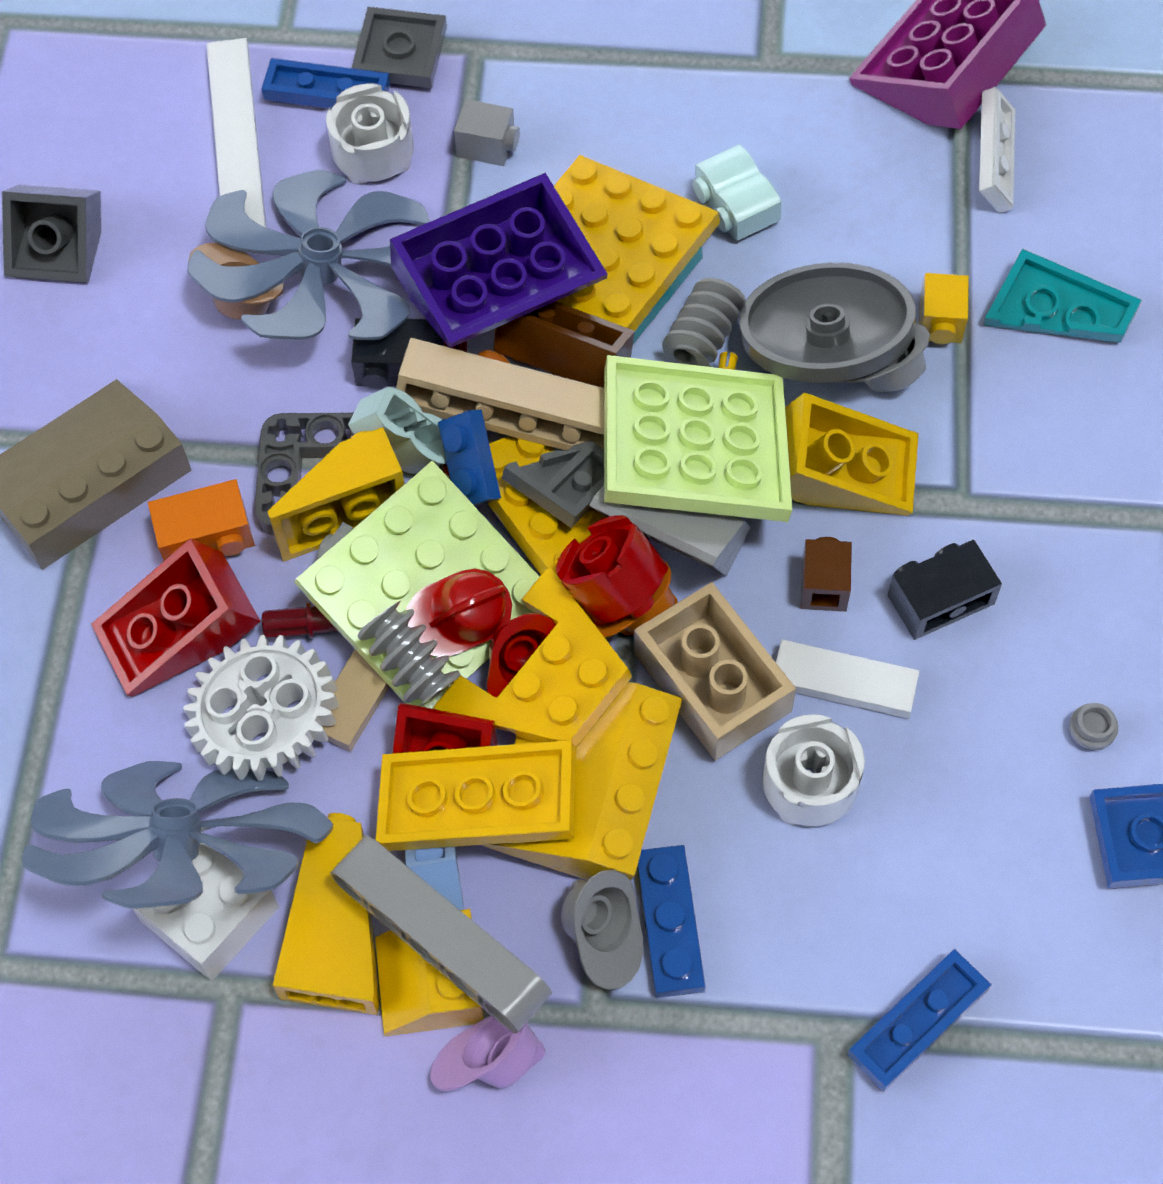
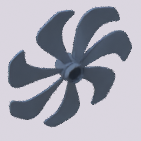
(315, 255)
(169, 830)

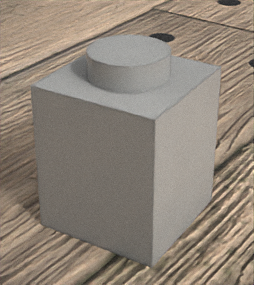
(485, 132)

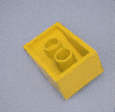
(849, 458)
(339, 489)

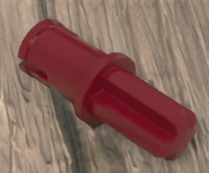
(295, 622)

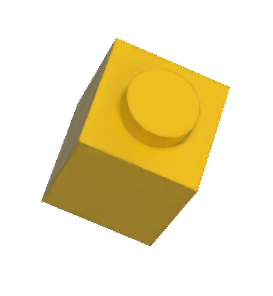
(944, 307)

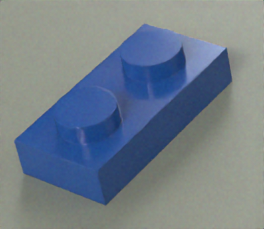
(469, 456)

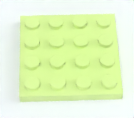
(695, 439)
(401, 548)

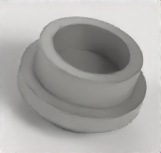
(1093, 726)

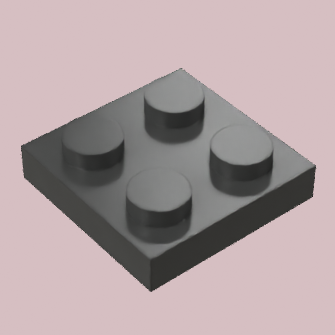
(401, 44)

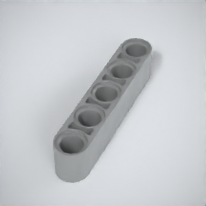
(441, 934)

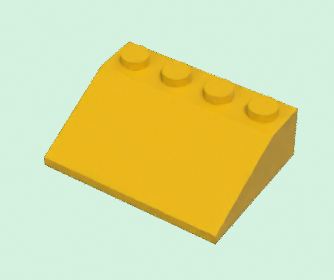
(614, 787)

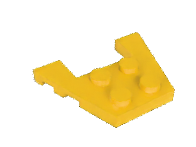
(562, 683)

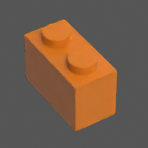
(207, 515)

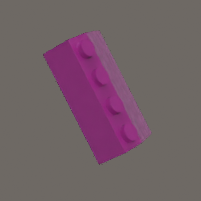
(947, 55)

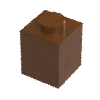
(826, 574)

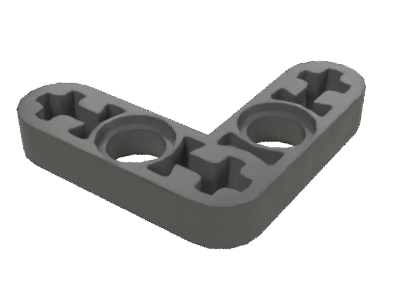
(290, 453)

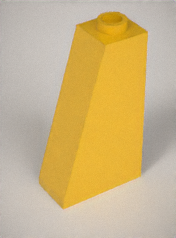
(328, 934)

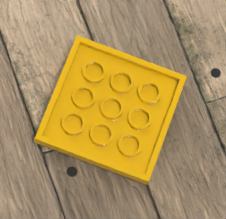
(637, 234)

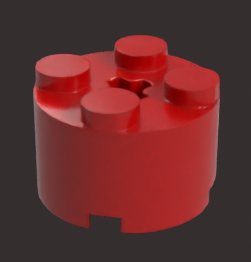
(612, 570)

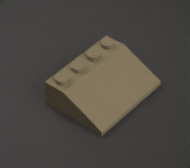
(86, 472)

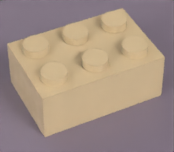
(717, 669)

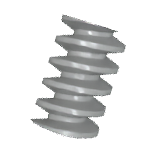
(703, 323)
(408, 654)

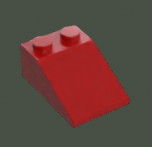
(175, 618)

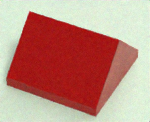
(435, 729)

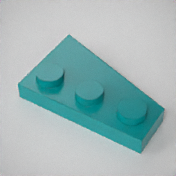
(1060, 302)

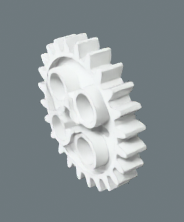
(261, 707)

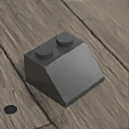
(50, 232)

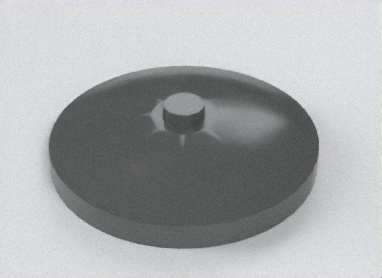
(828, 322)

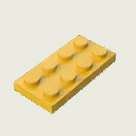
(531, 526)
(477, 796)

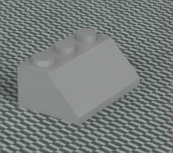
(699, 536)

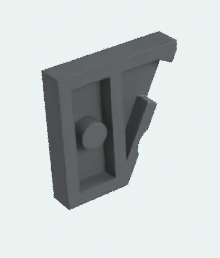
(561, 480)

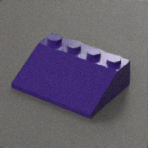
(494, 260)

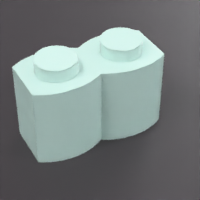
(738, 192)
(411, 432)

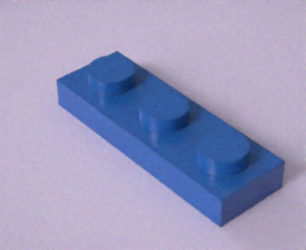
(314, 83)
(670, 922)
(918, 1020)

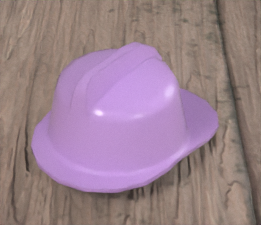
(488, 1054)

